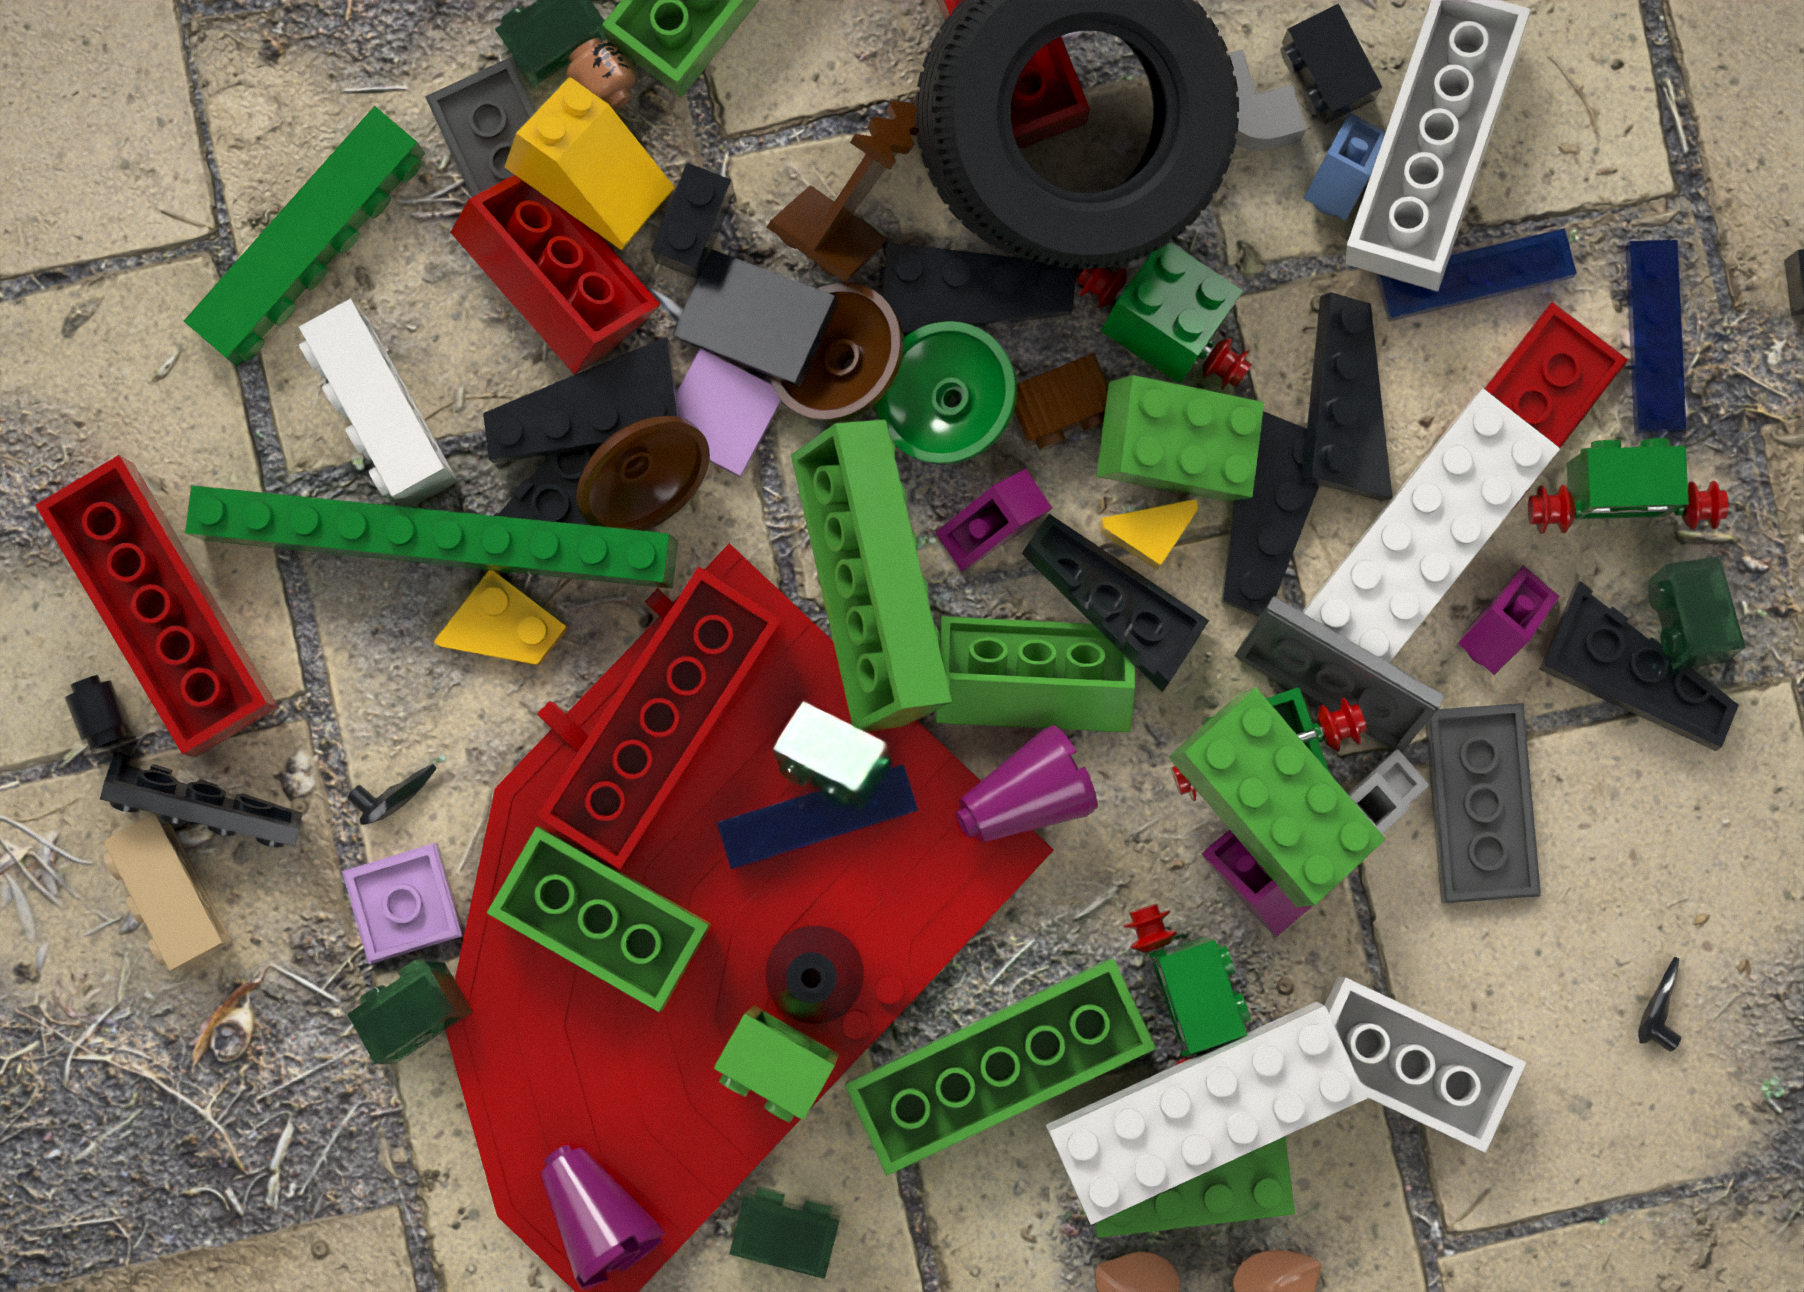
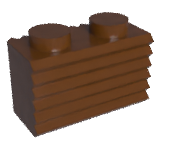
(1060, 402)

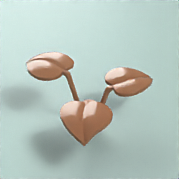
(1259, 1273)

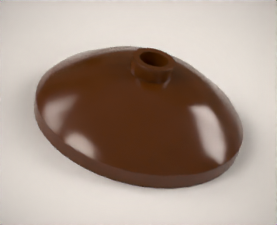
(860, 329)
(643, 474)

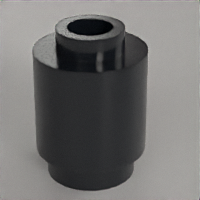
(96, 712)

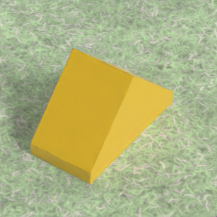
(1150, 531)

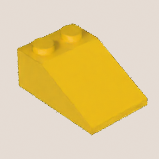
(589, 164)

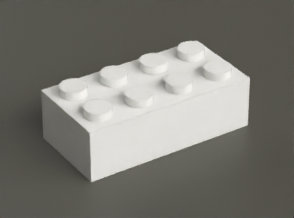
(376, 401)
(1423, 1064)

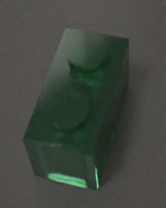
(547, 34)
(1695, 613)
(831, 757)
(409, 1011)
(785, 1232)

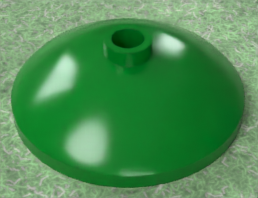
(935, 366)

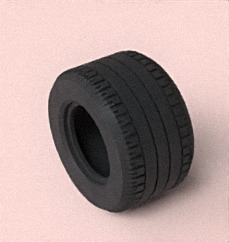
(994, 189)

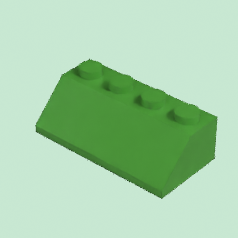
(1035, 675)

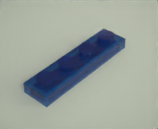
(1484, 275)
(1655, 336)
(811, 820)

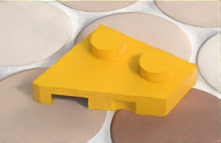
(502, 624)

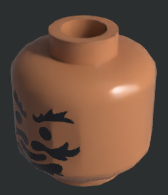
(603, 71)

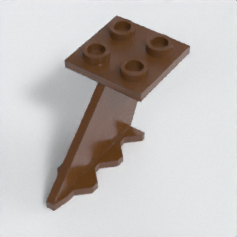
(828, 228)

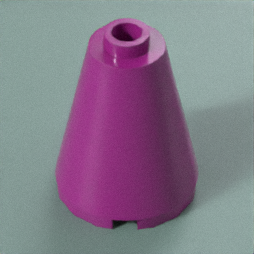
(1029, 791)
(596, 1217)

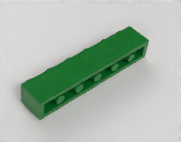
(306, 237)

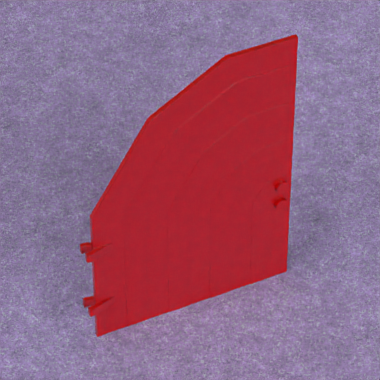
(587, 1066)

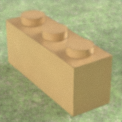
(165, 893)

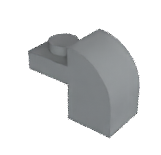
(1265, 118)
(1388, 790)

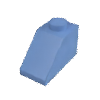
(1346, 167)

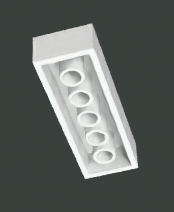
(1437, 139)
(1432, 527)
(1206, 1111)

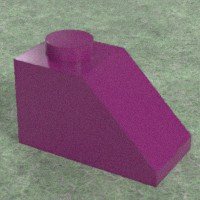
(993, 519)
(1508, 620)
(1252, 884)

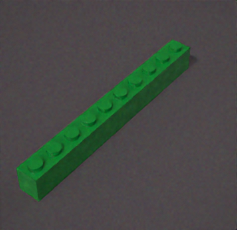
(432, 536)

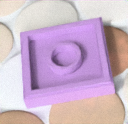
(727, 408)
(403, 903)

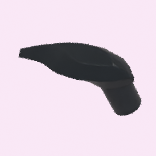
(391, 800)
(1656, 1013)

